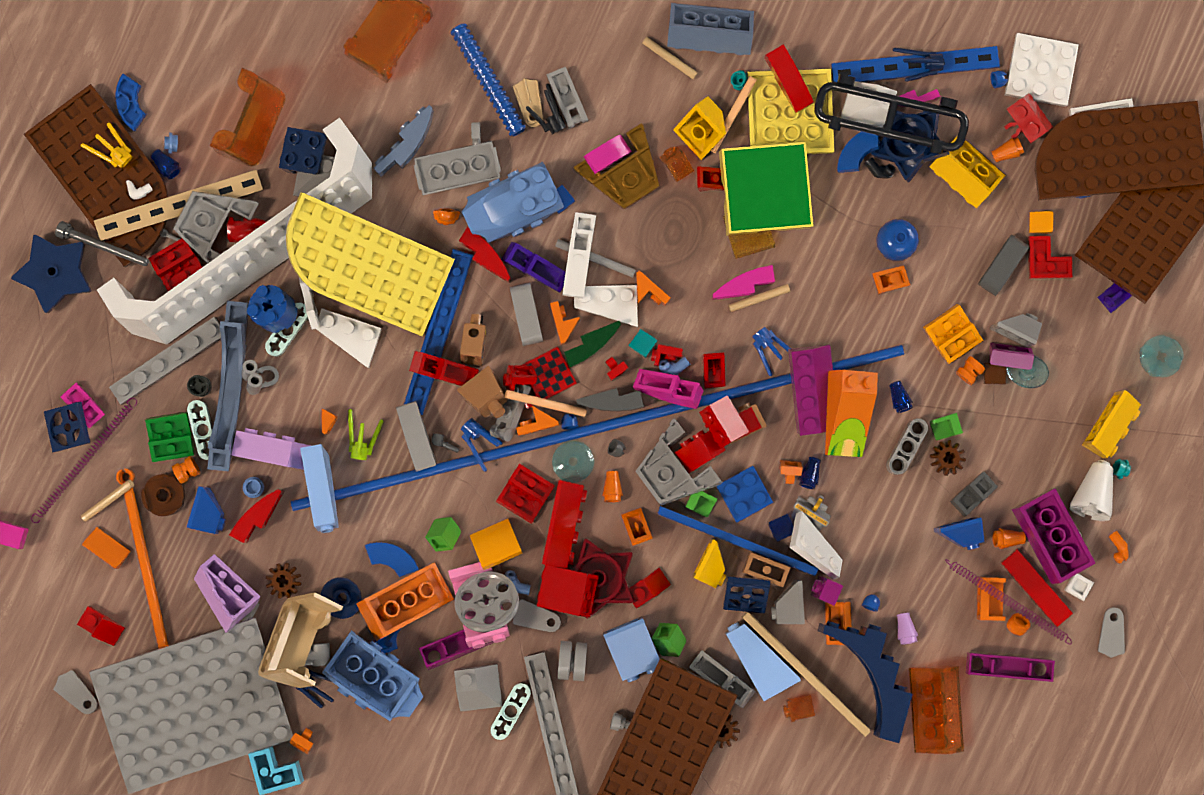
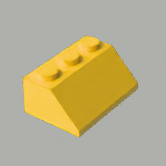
(968, 173)
(1112, 424)

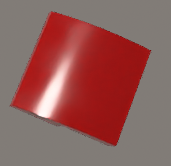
(175, 263)
(525, 493)

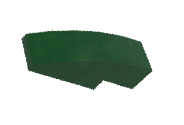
(592, 344)

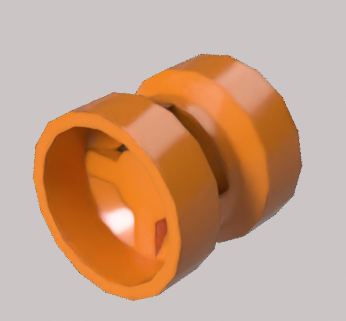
(970, 370)
(186, 469)

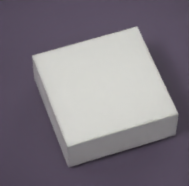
(1079, 586)

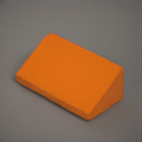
(106, 548)
(838, 614)

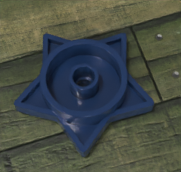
(906, 155)
(67, 278)

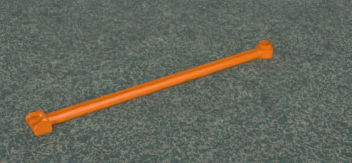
(143, 560)

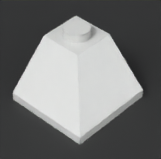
(866, 109)

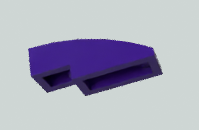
(534, 266)

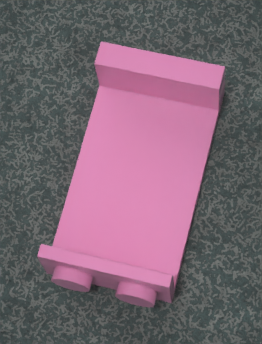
(474, 638)

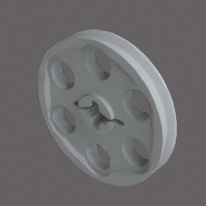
(495, 601)

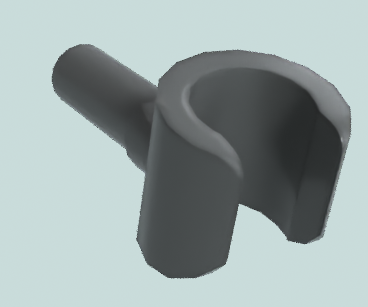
(437, 440)

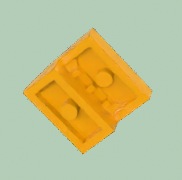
(953, 333)
(496, 544)

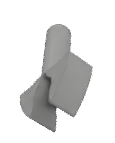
(476, 133)

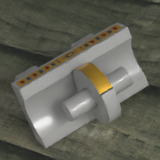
(814, 509)

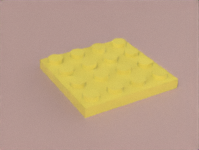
(776, 122)

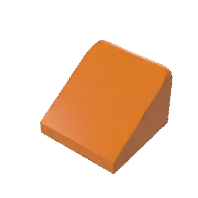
(328, 421)

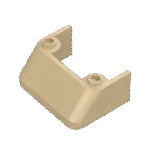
(293, 639)

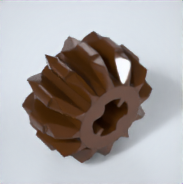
(954, 461)
(288, 576)
(729, 733)

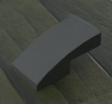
(973, 494)

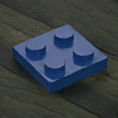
(744, 494)

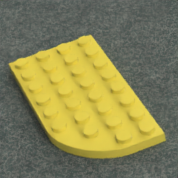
(365, 264)

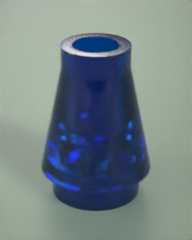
(167, 166)
(900, 398)
(810, 473)

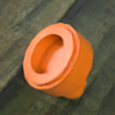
(1018, 624)

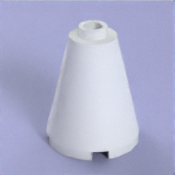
(1095, 493)

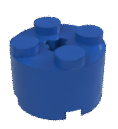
(272, 308)

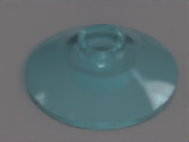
(1030, 378)
(584, 464)

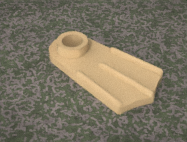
(528, 94)

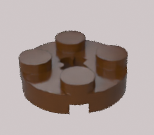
(153, 489)

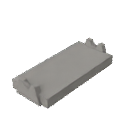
(457, 168)

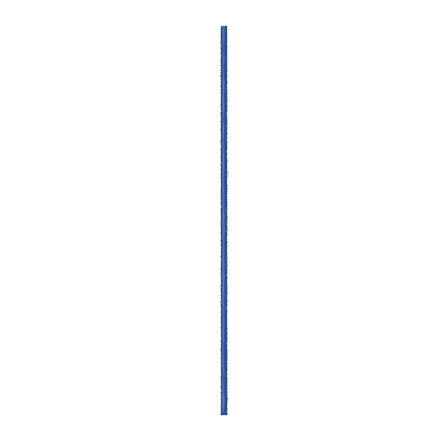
(590, 429)

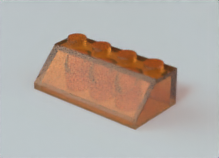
(936, 709)

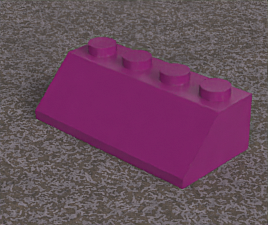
(810, 386)
(1053, 536)

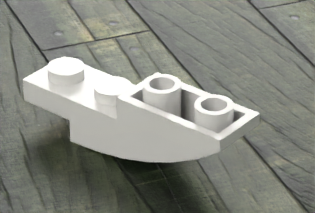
(579, 255)

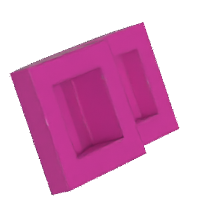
(928, 97)
(607, 154)
(91, 410)

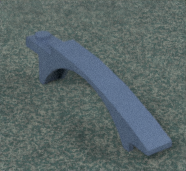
(233, 356)

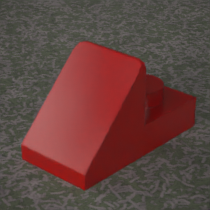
(709, 179)
(649, 587)
(100, 626)

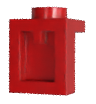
(670, 353)
(519, 375)

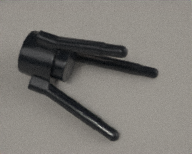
(555, 122)

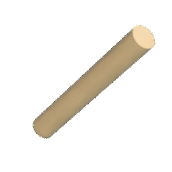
(670, 58)
(759, 298)
(107, 500)

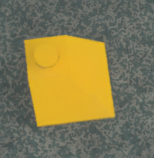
(702, 127)
(711, 566)

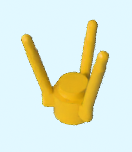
(119, 155)

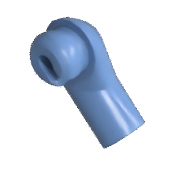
(673, 368)
(520, 587)

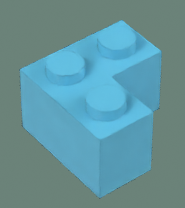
(269, 775)

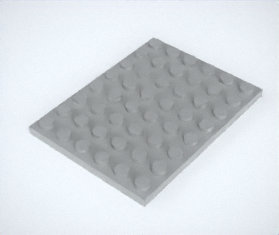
(190, 706)

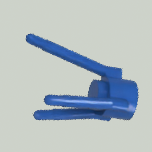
(765, 339)
(474, 430)

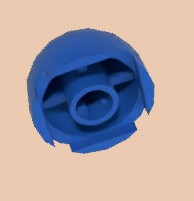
(897, 240)

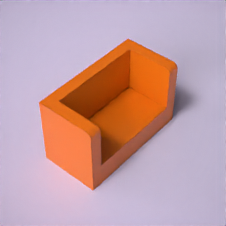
(987, 606)

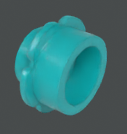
(736, 77)
(1121, 468)

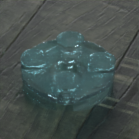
(1173, 357)

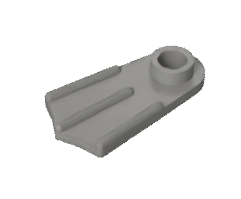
(535, 617)
(1112, 634)
(75, 692)

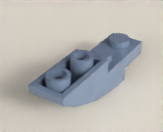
(413, 136)

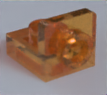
(676, 163)
(799, 708)

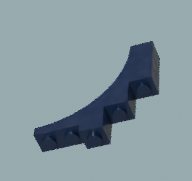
(891, 702)

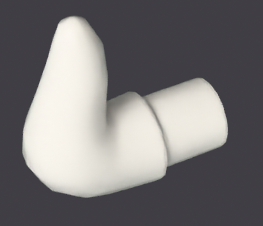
(138, 193)

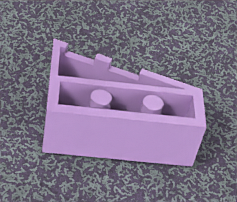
(268, 448)
(225, 592)

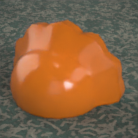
(446, 216)

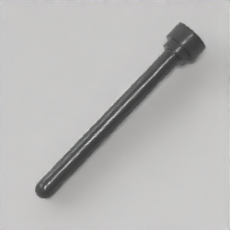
(66, 231)

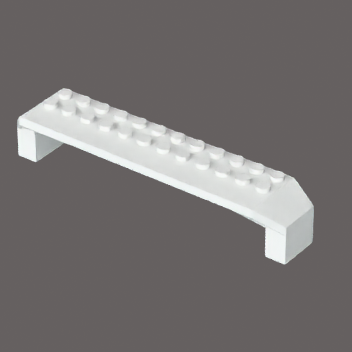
(245, 261)

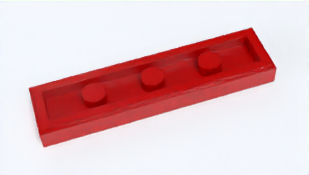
(1036, 588)

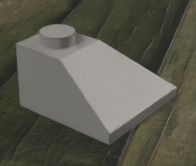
(306, 182)
(1021, 329)
(789, 605)
(478, 687)

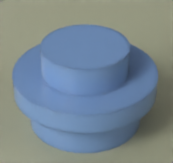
(171, 143)
(253, 487)

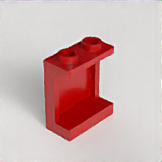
(567, 591)

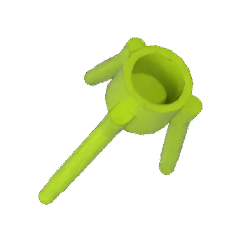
(359, 449)

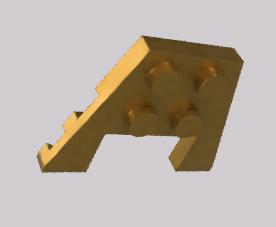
(630, 178)

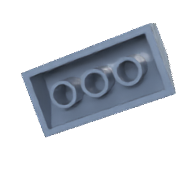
(710, 29)

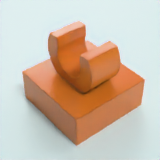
(302, 742)

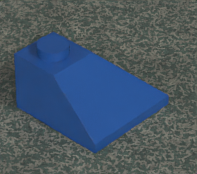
(206, 512)
(963, 533)

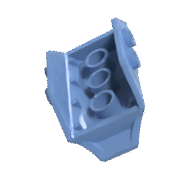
(513, 204)
(373, 678)

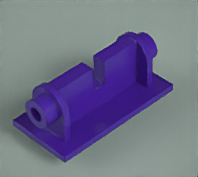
(1113, 297)

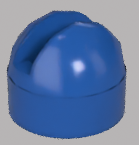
(998, 79)
(569, 422)
(871, 603)

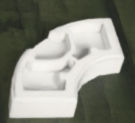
(311, 309)

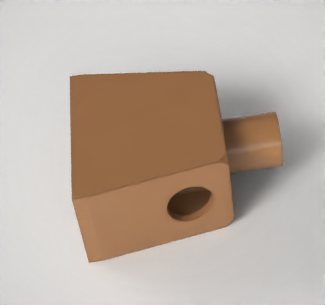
(473, 348)
(484, 393)

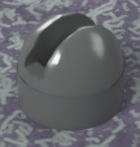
(616, 448)

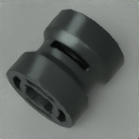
(195, 386)

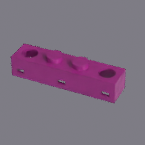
(826, 590)
(449, 647)
(1010, 667)

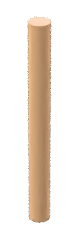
(736, 108)
(545, 403)

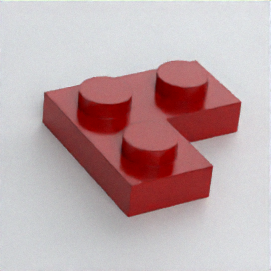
(1042, 264)

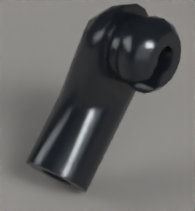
(880, 171)

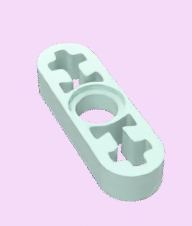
(296, 329)
(203, 413)
(498, 722)

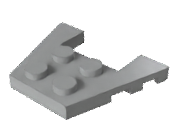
(204, 217)
(667, 476)

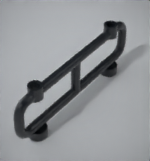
(846, 85)

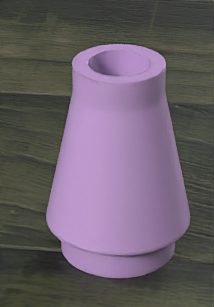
(906, 631)

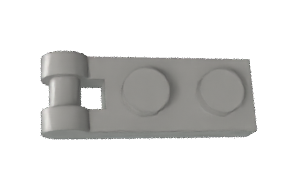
(566, 96)
(506, 424)

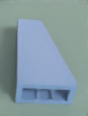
(320, 487)
(763, 666)

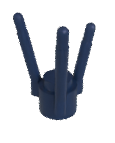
(932, 61)
(316, 690)

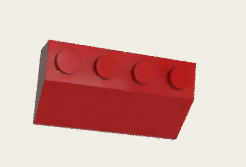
(563, 524)

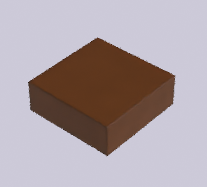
(994, 374)

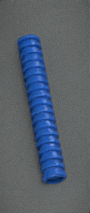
(488, 79)

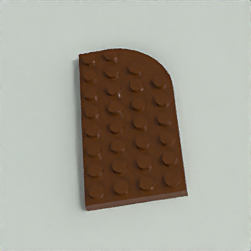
(1122, 151)
(90, 180)
(1144, 237)
(669, 735)

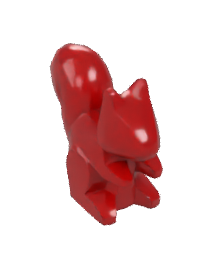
(239, 229)

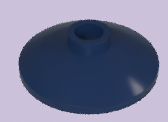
(339, 585)

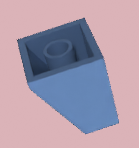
(632, 649)

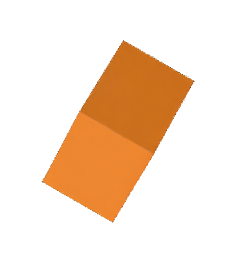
(636, 526)

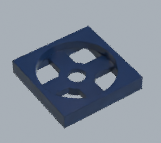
(54, 430)
(745, 605)

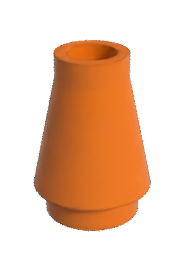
(1008, 150)
(612, 489)
(1007, 538)

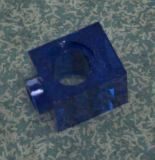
(781, 527)

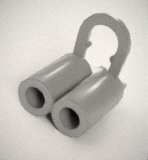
(253, 379)

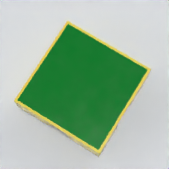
(766, 188)

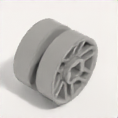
(572, 661)

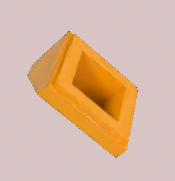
(1041, 222)

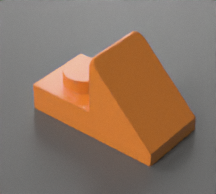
(890, 279)
(646, 286)
(566, 327)
(542, 422)

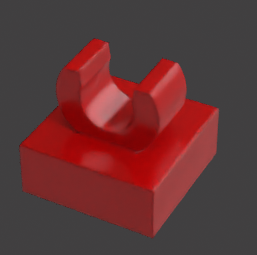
(616, 370)

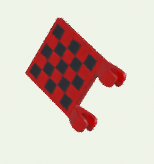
(551, 373)

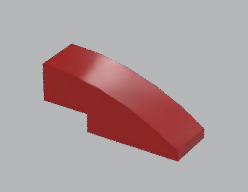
(789, 78)
(484, 254)
(441, 369)
(257, 516)

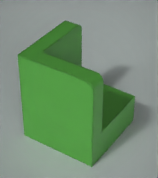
(946, 426)
(701, 503)
(443, 534)
(669, 639)

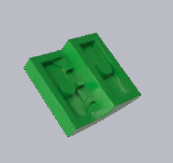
(170, 436)

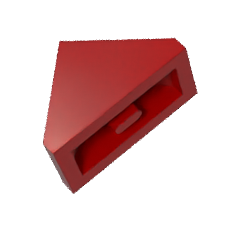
(714, 370)

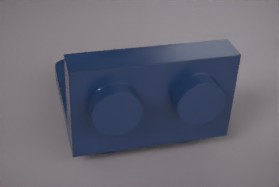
(302, 151)

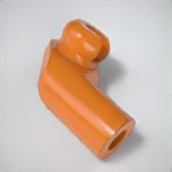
(1122, 547)

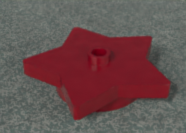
(614, 570)

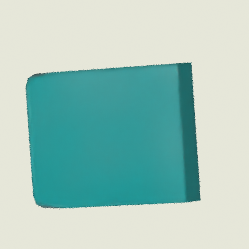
(643, 343)

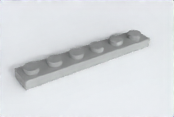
(167, 361)

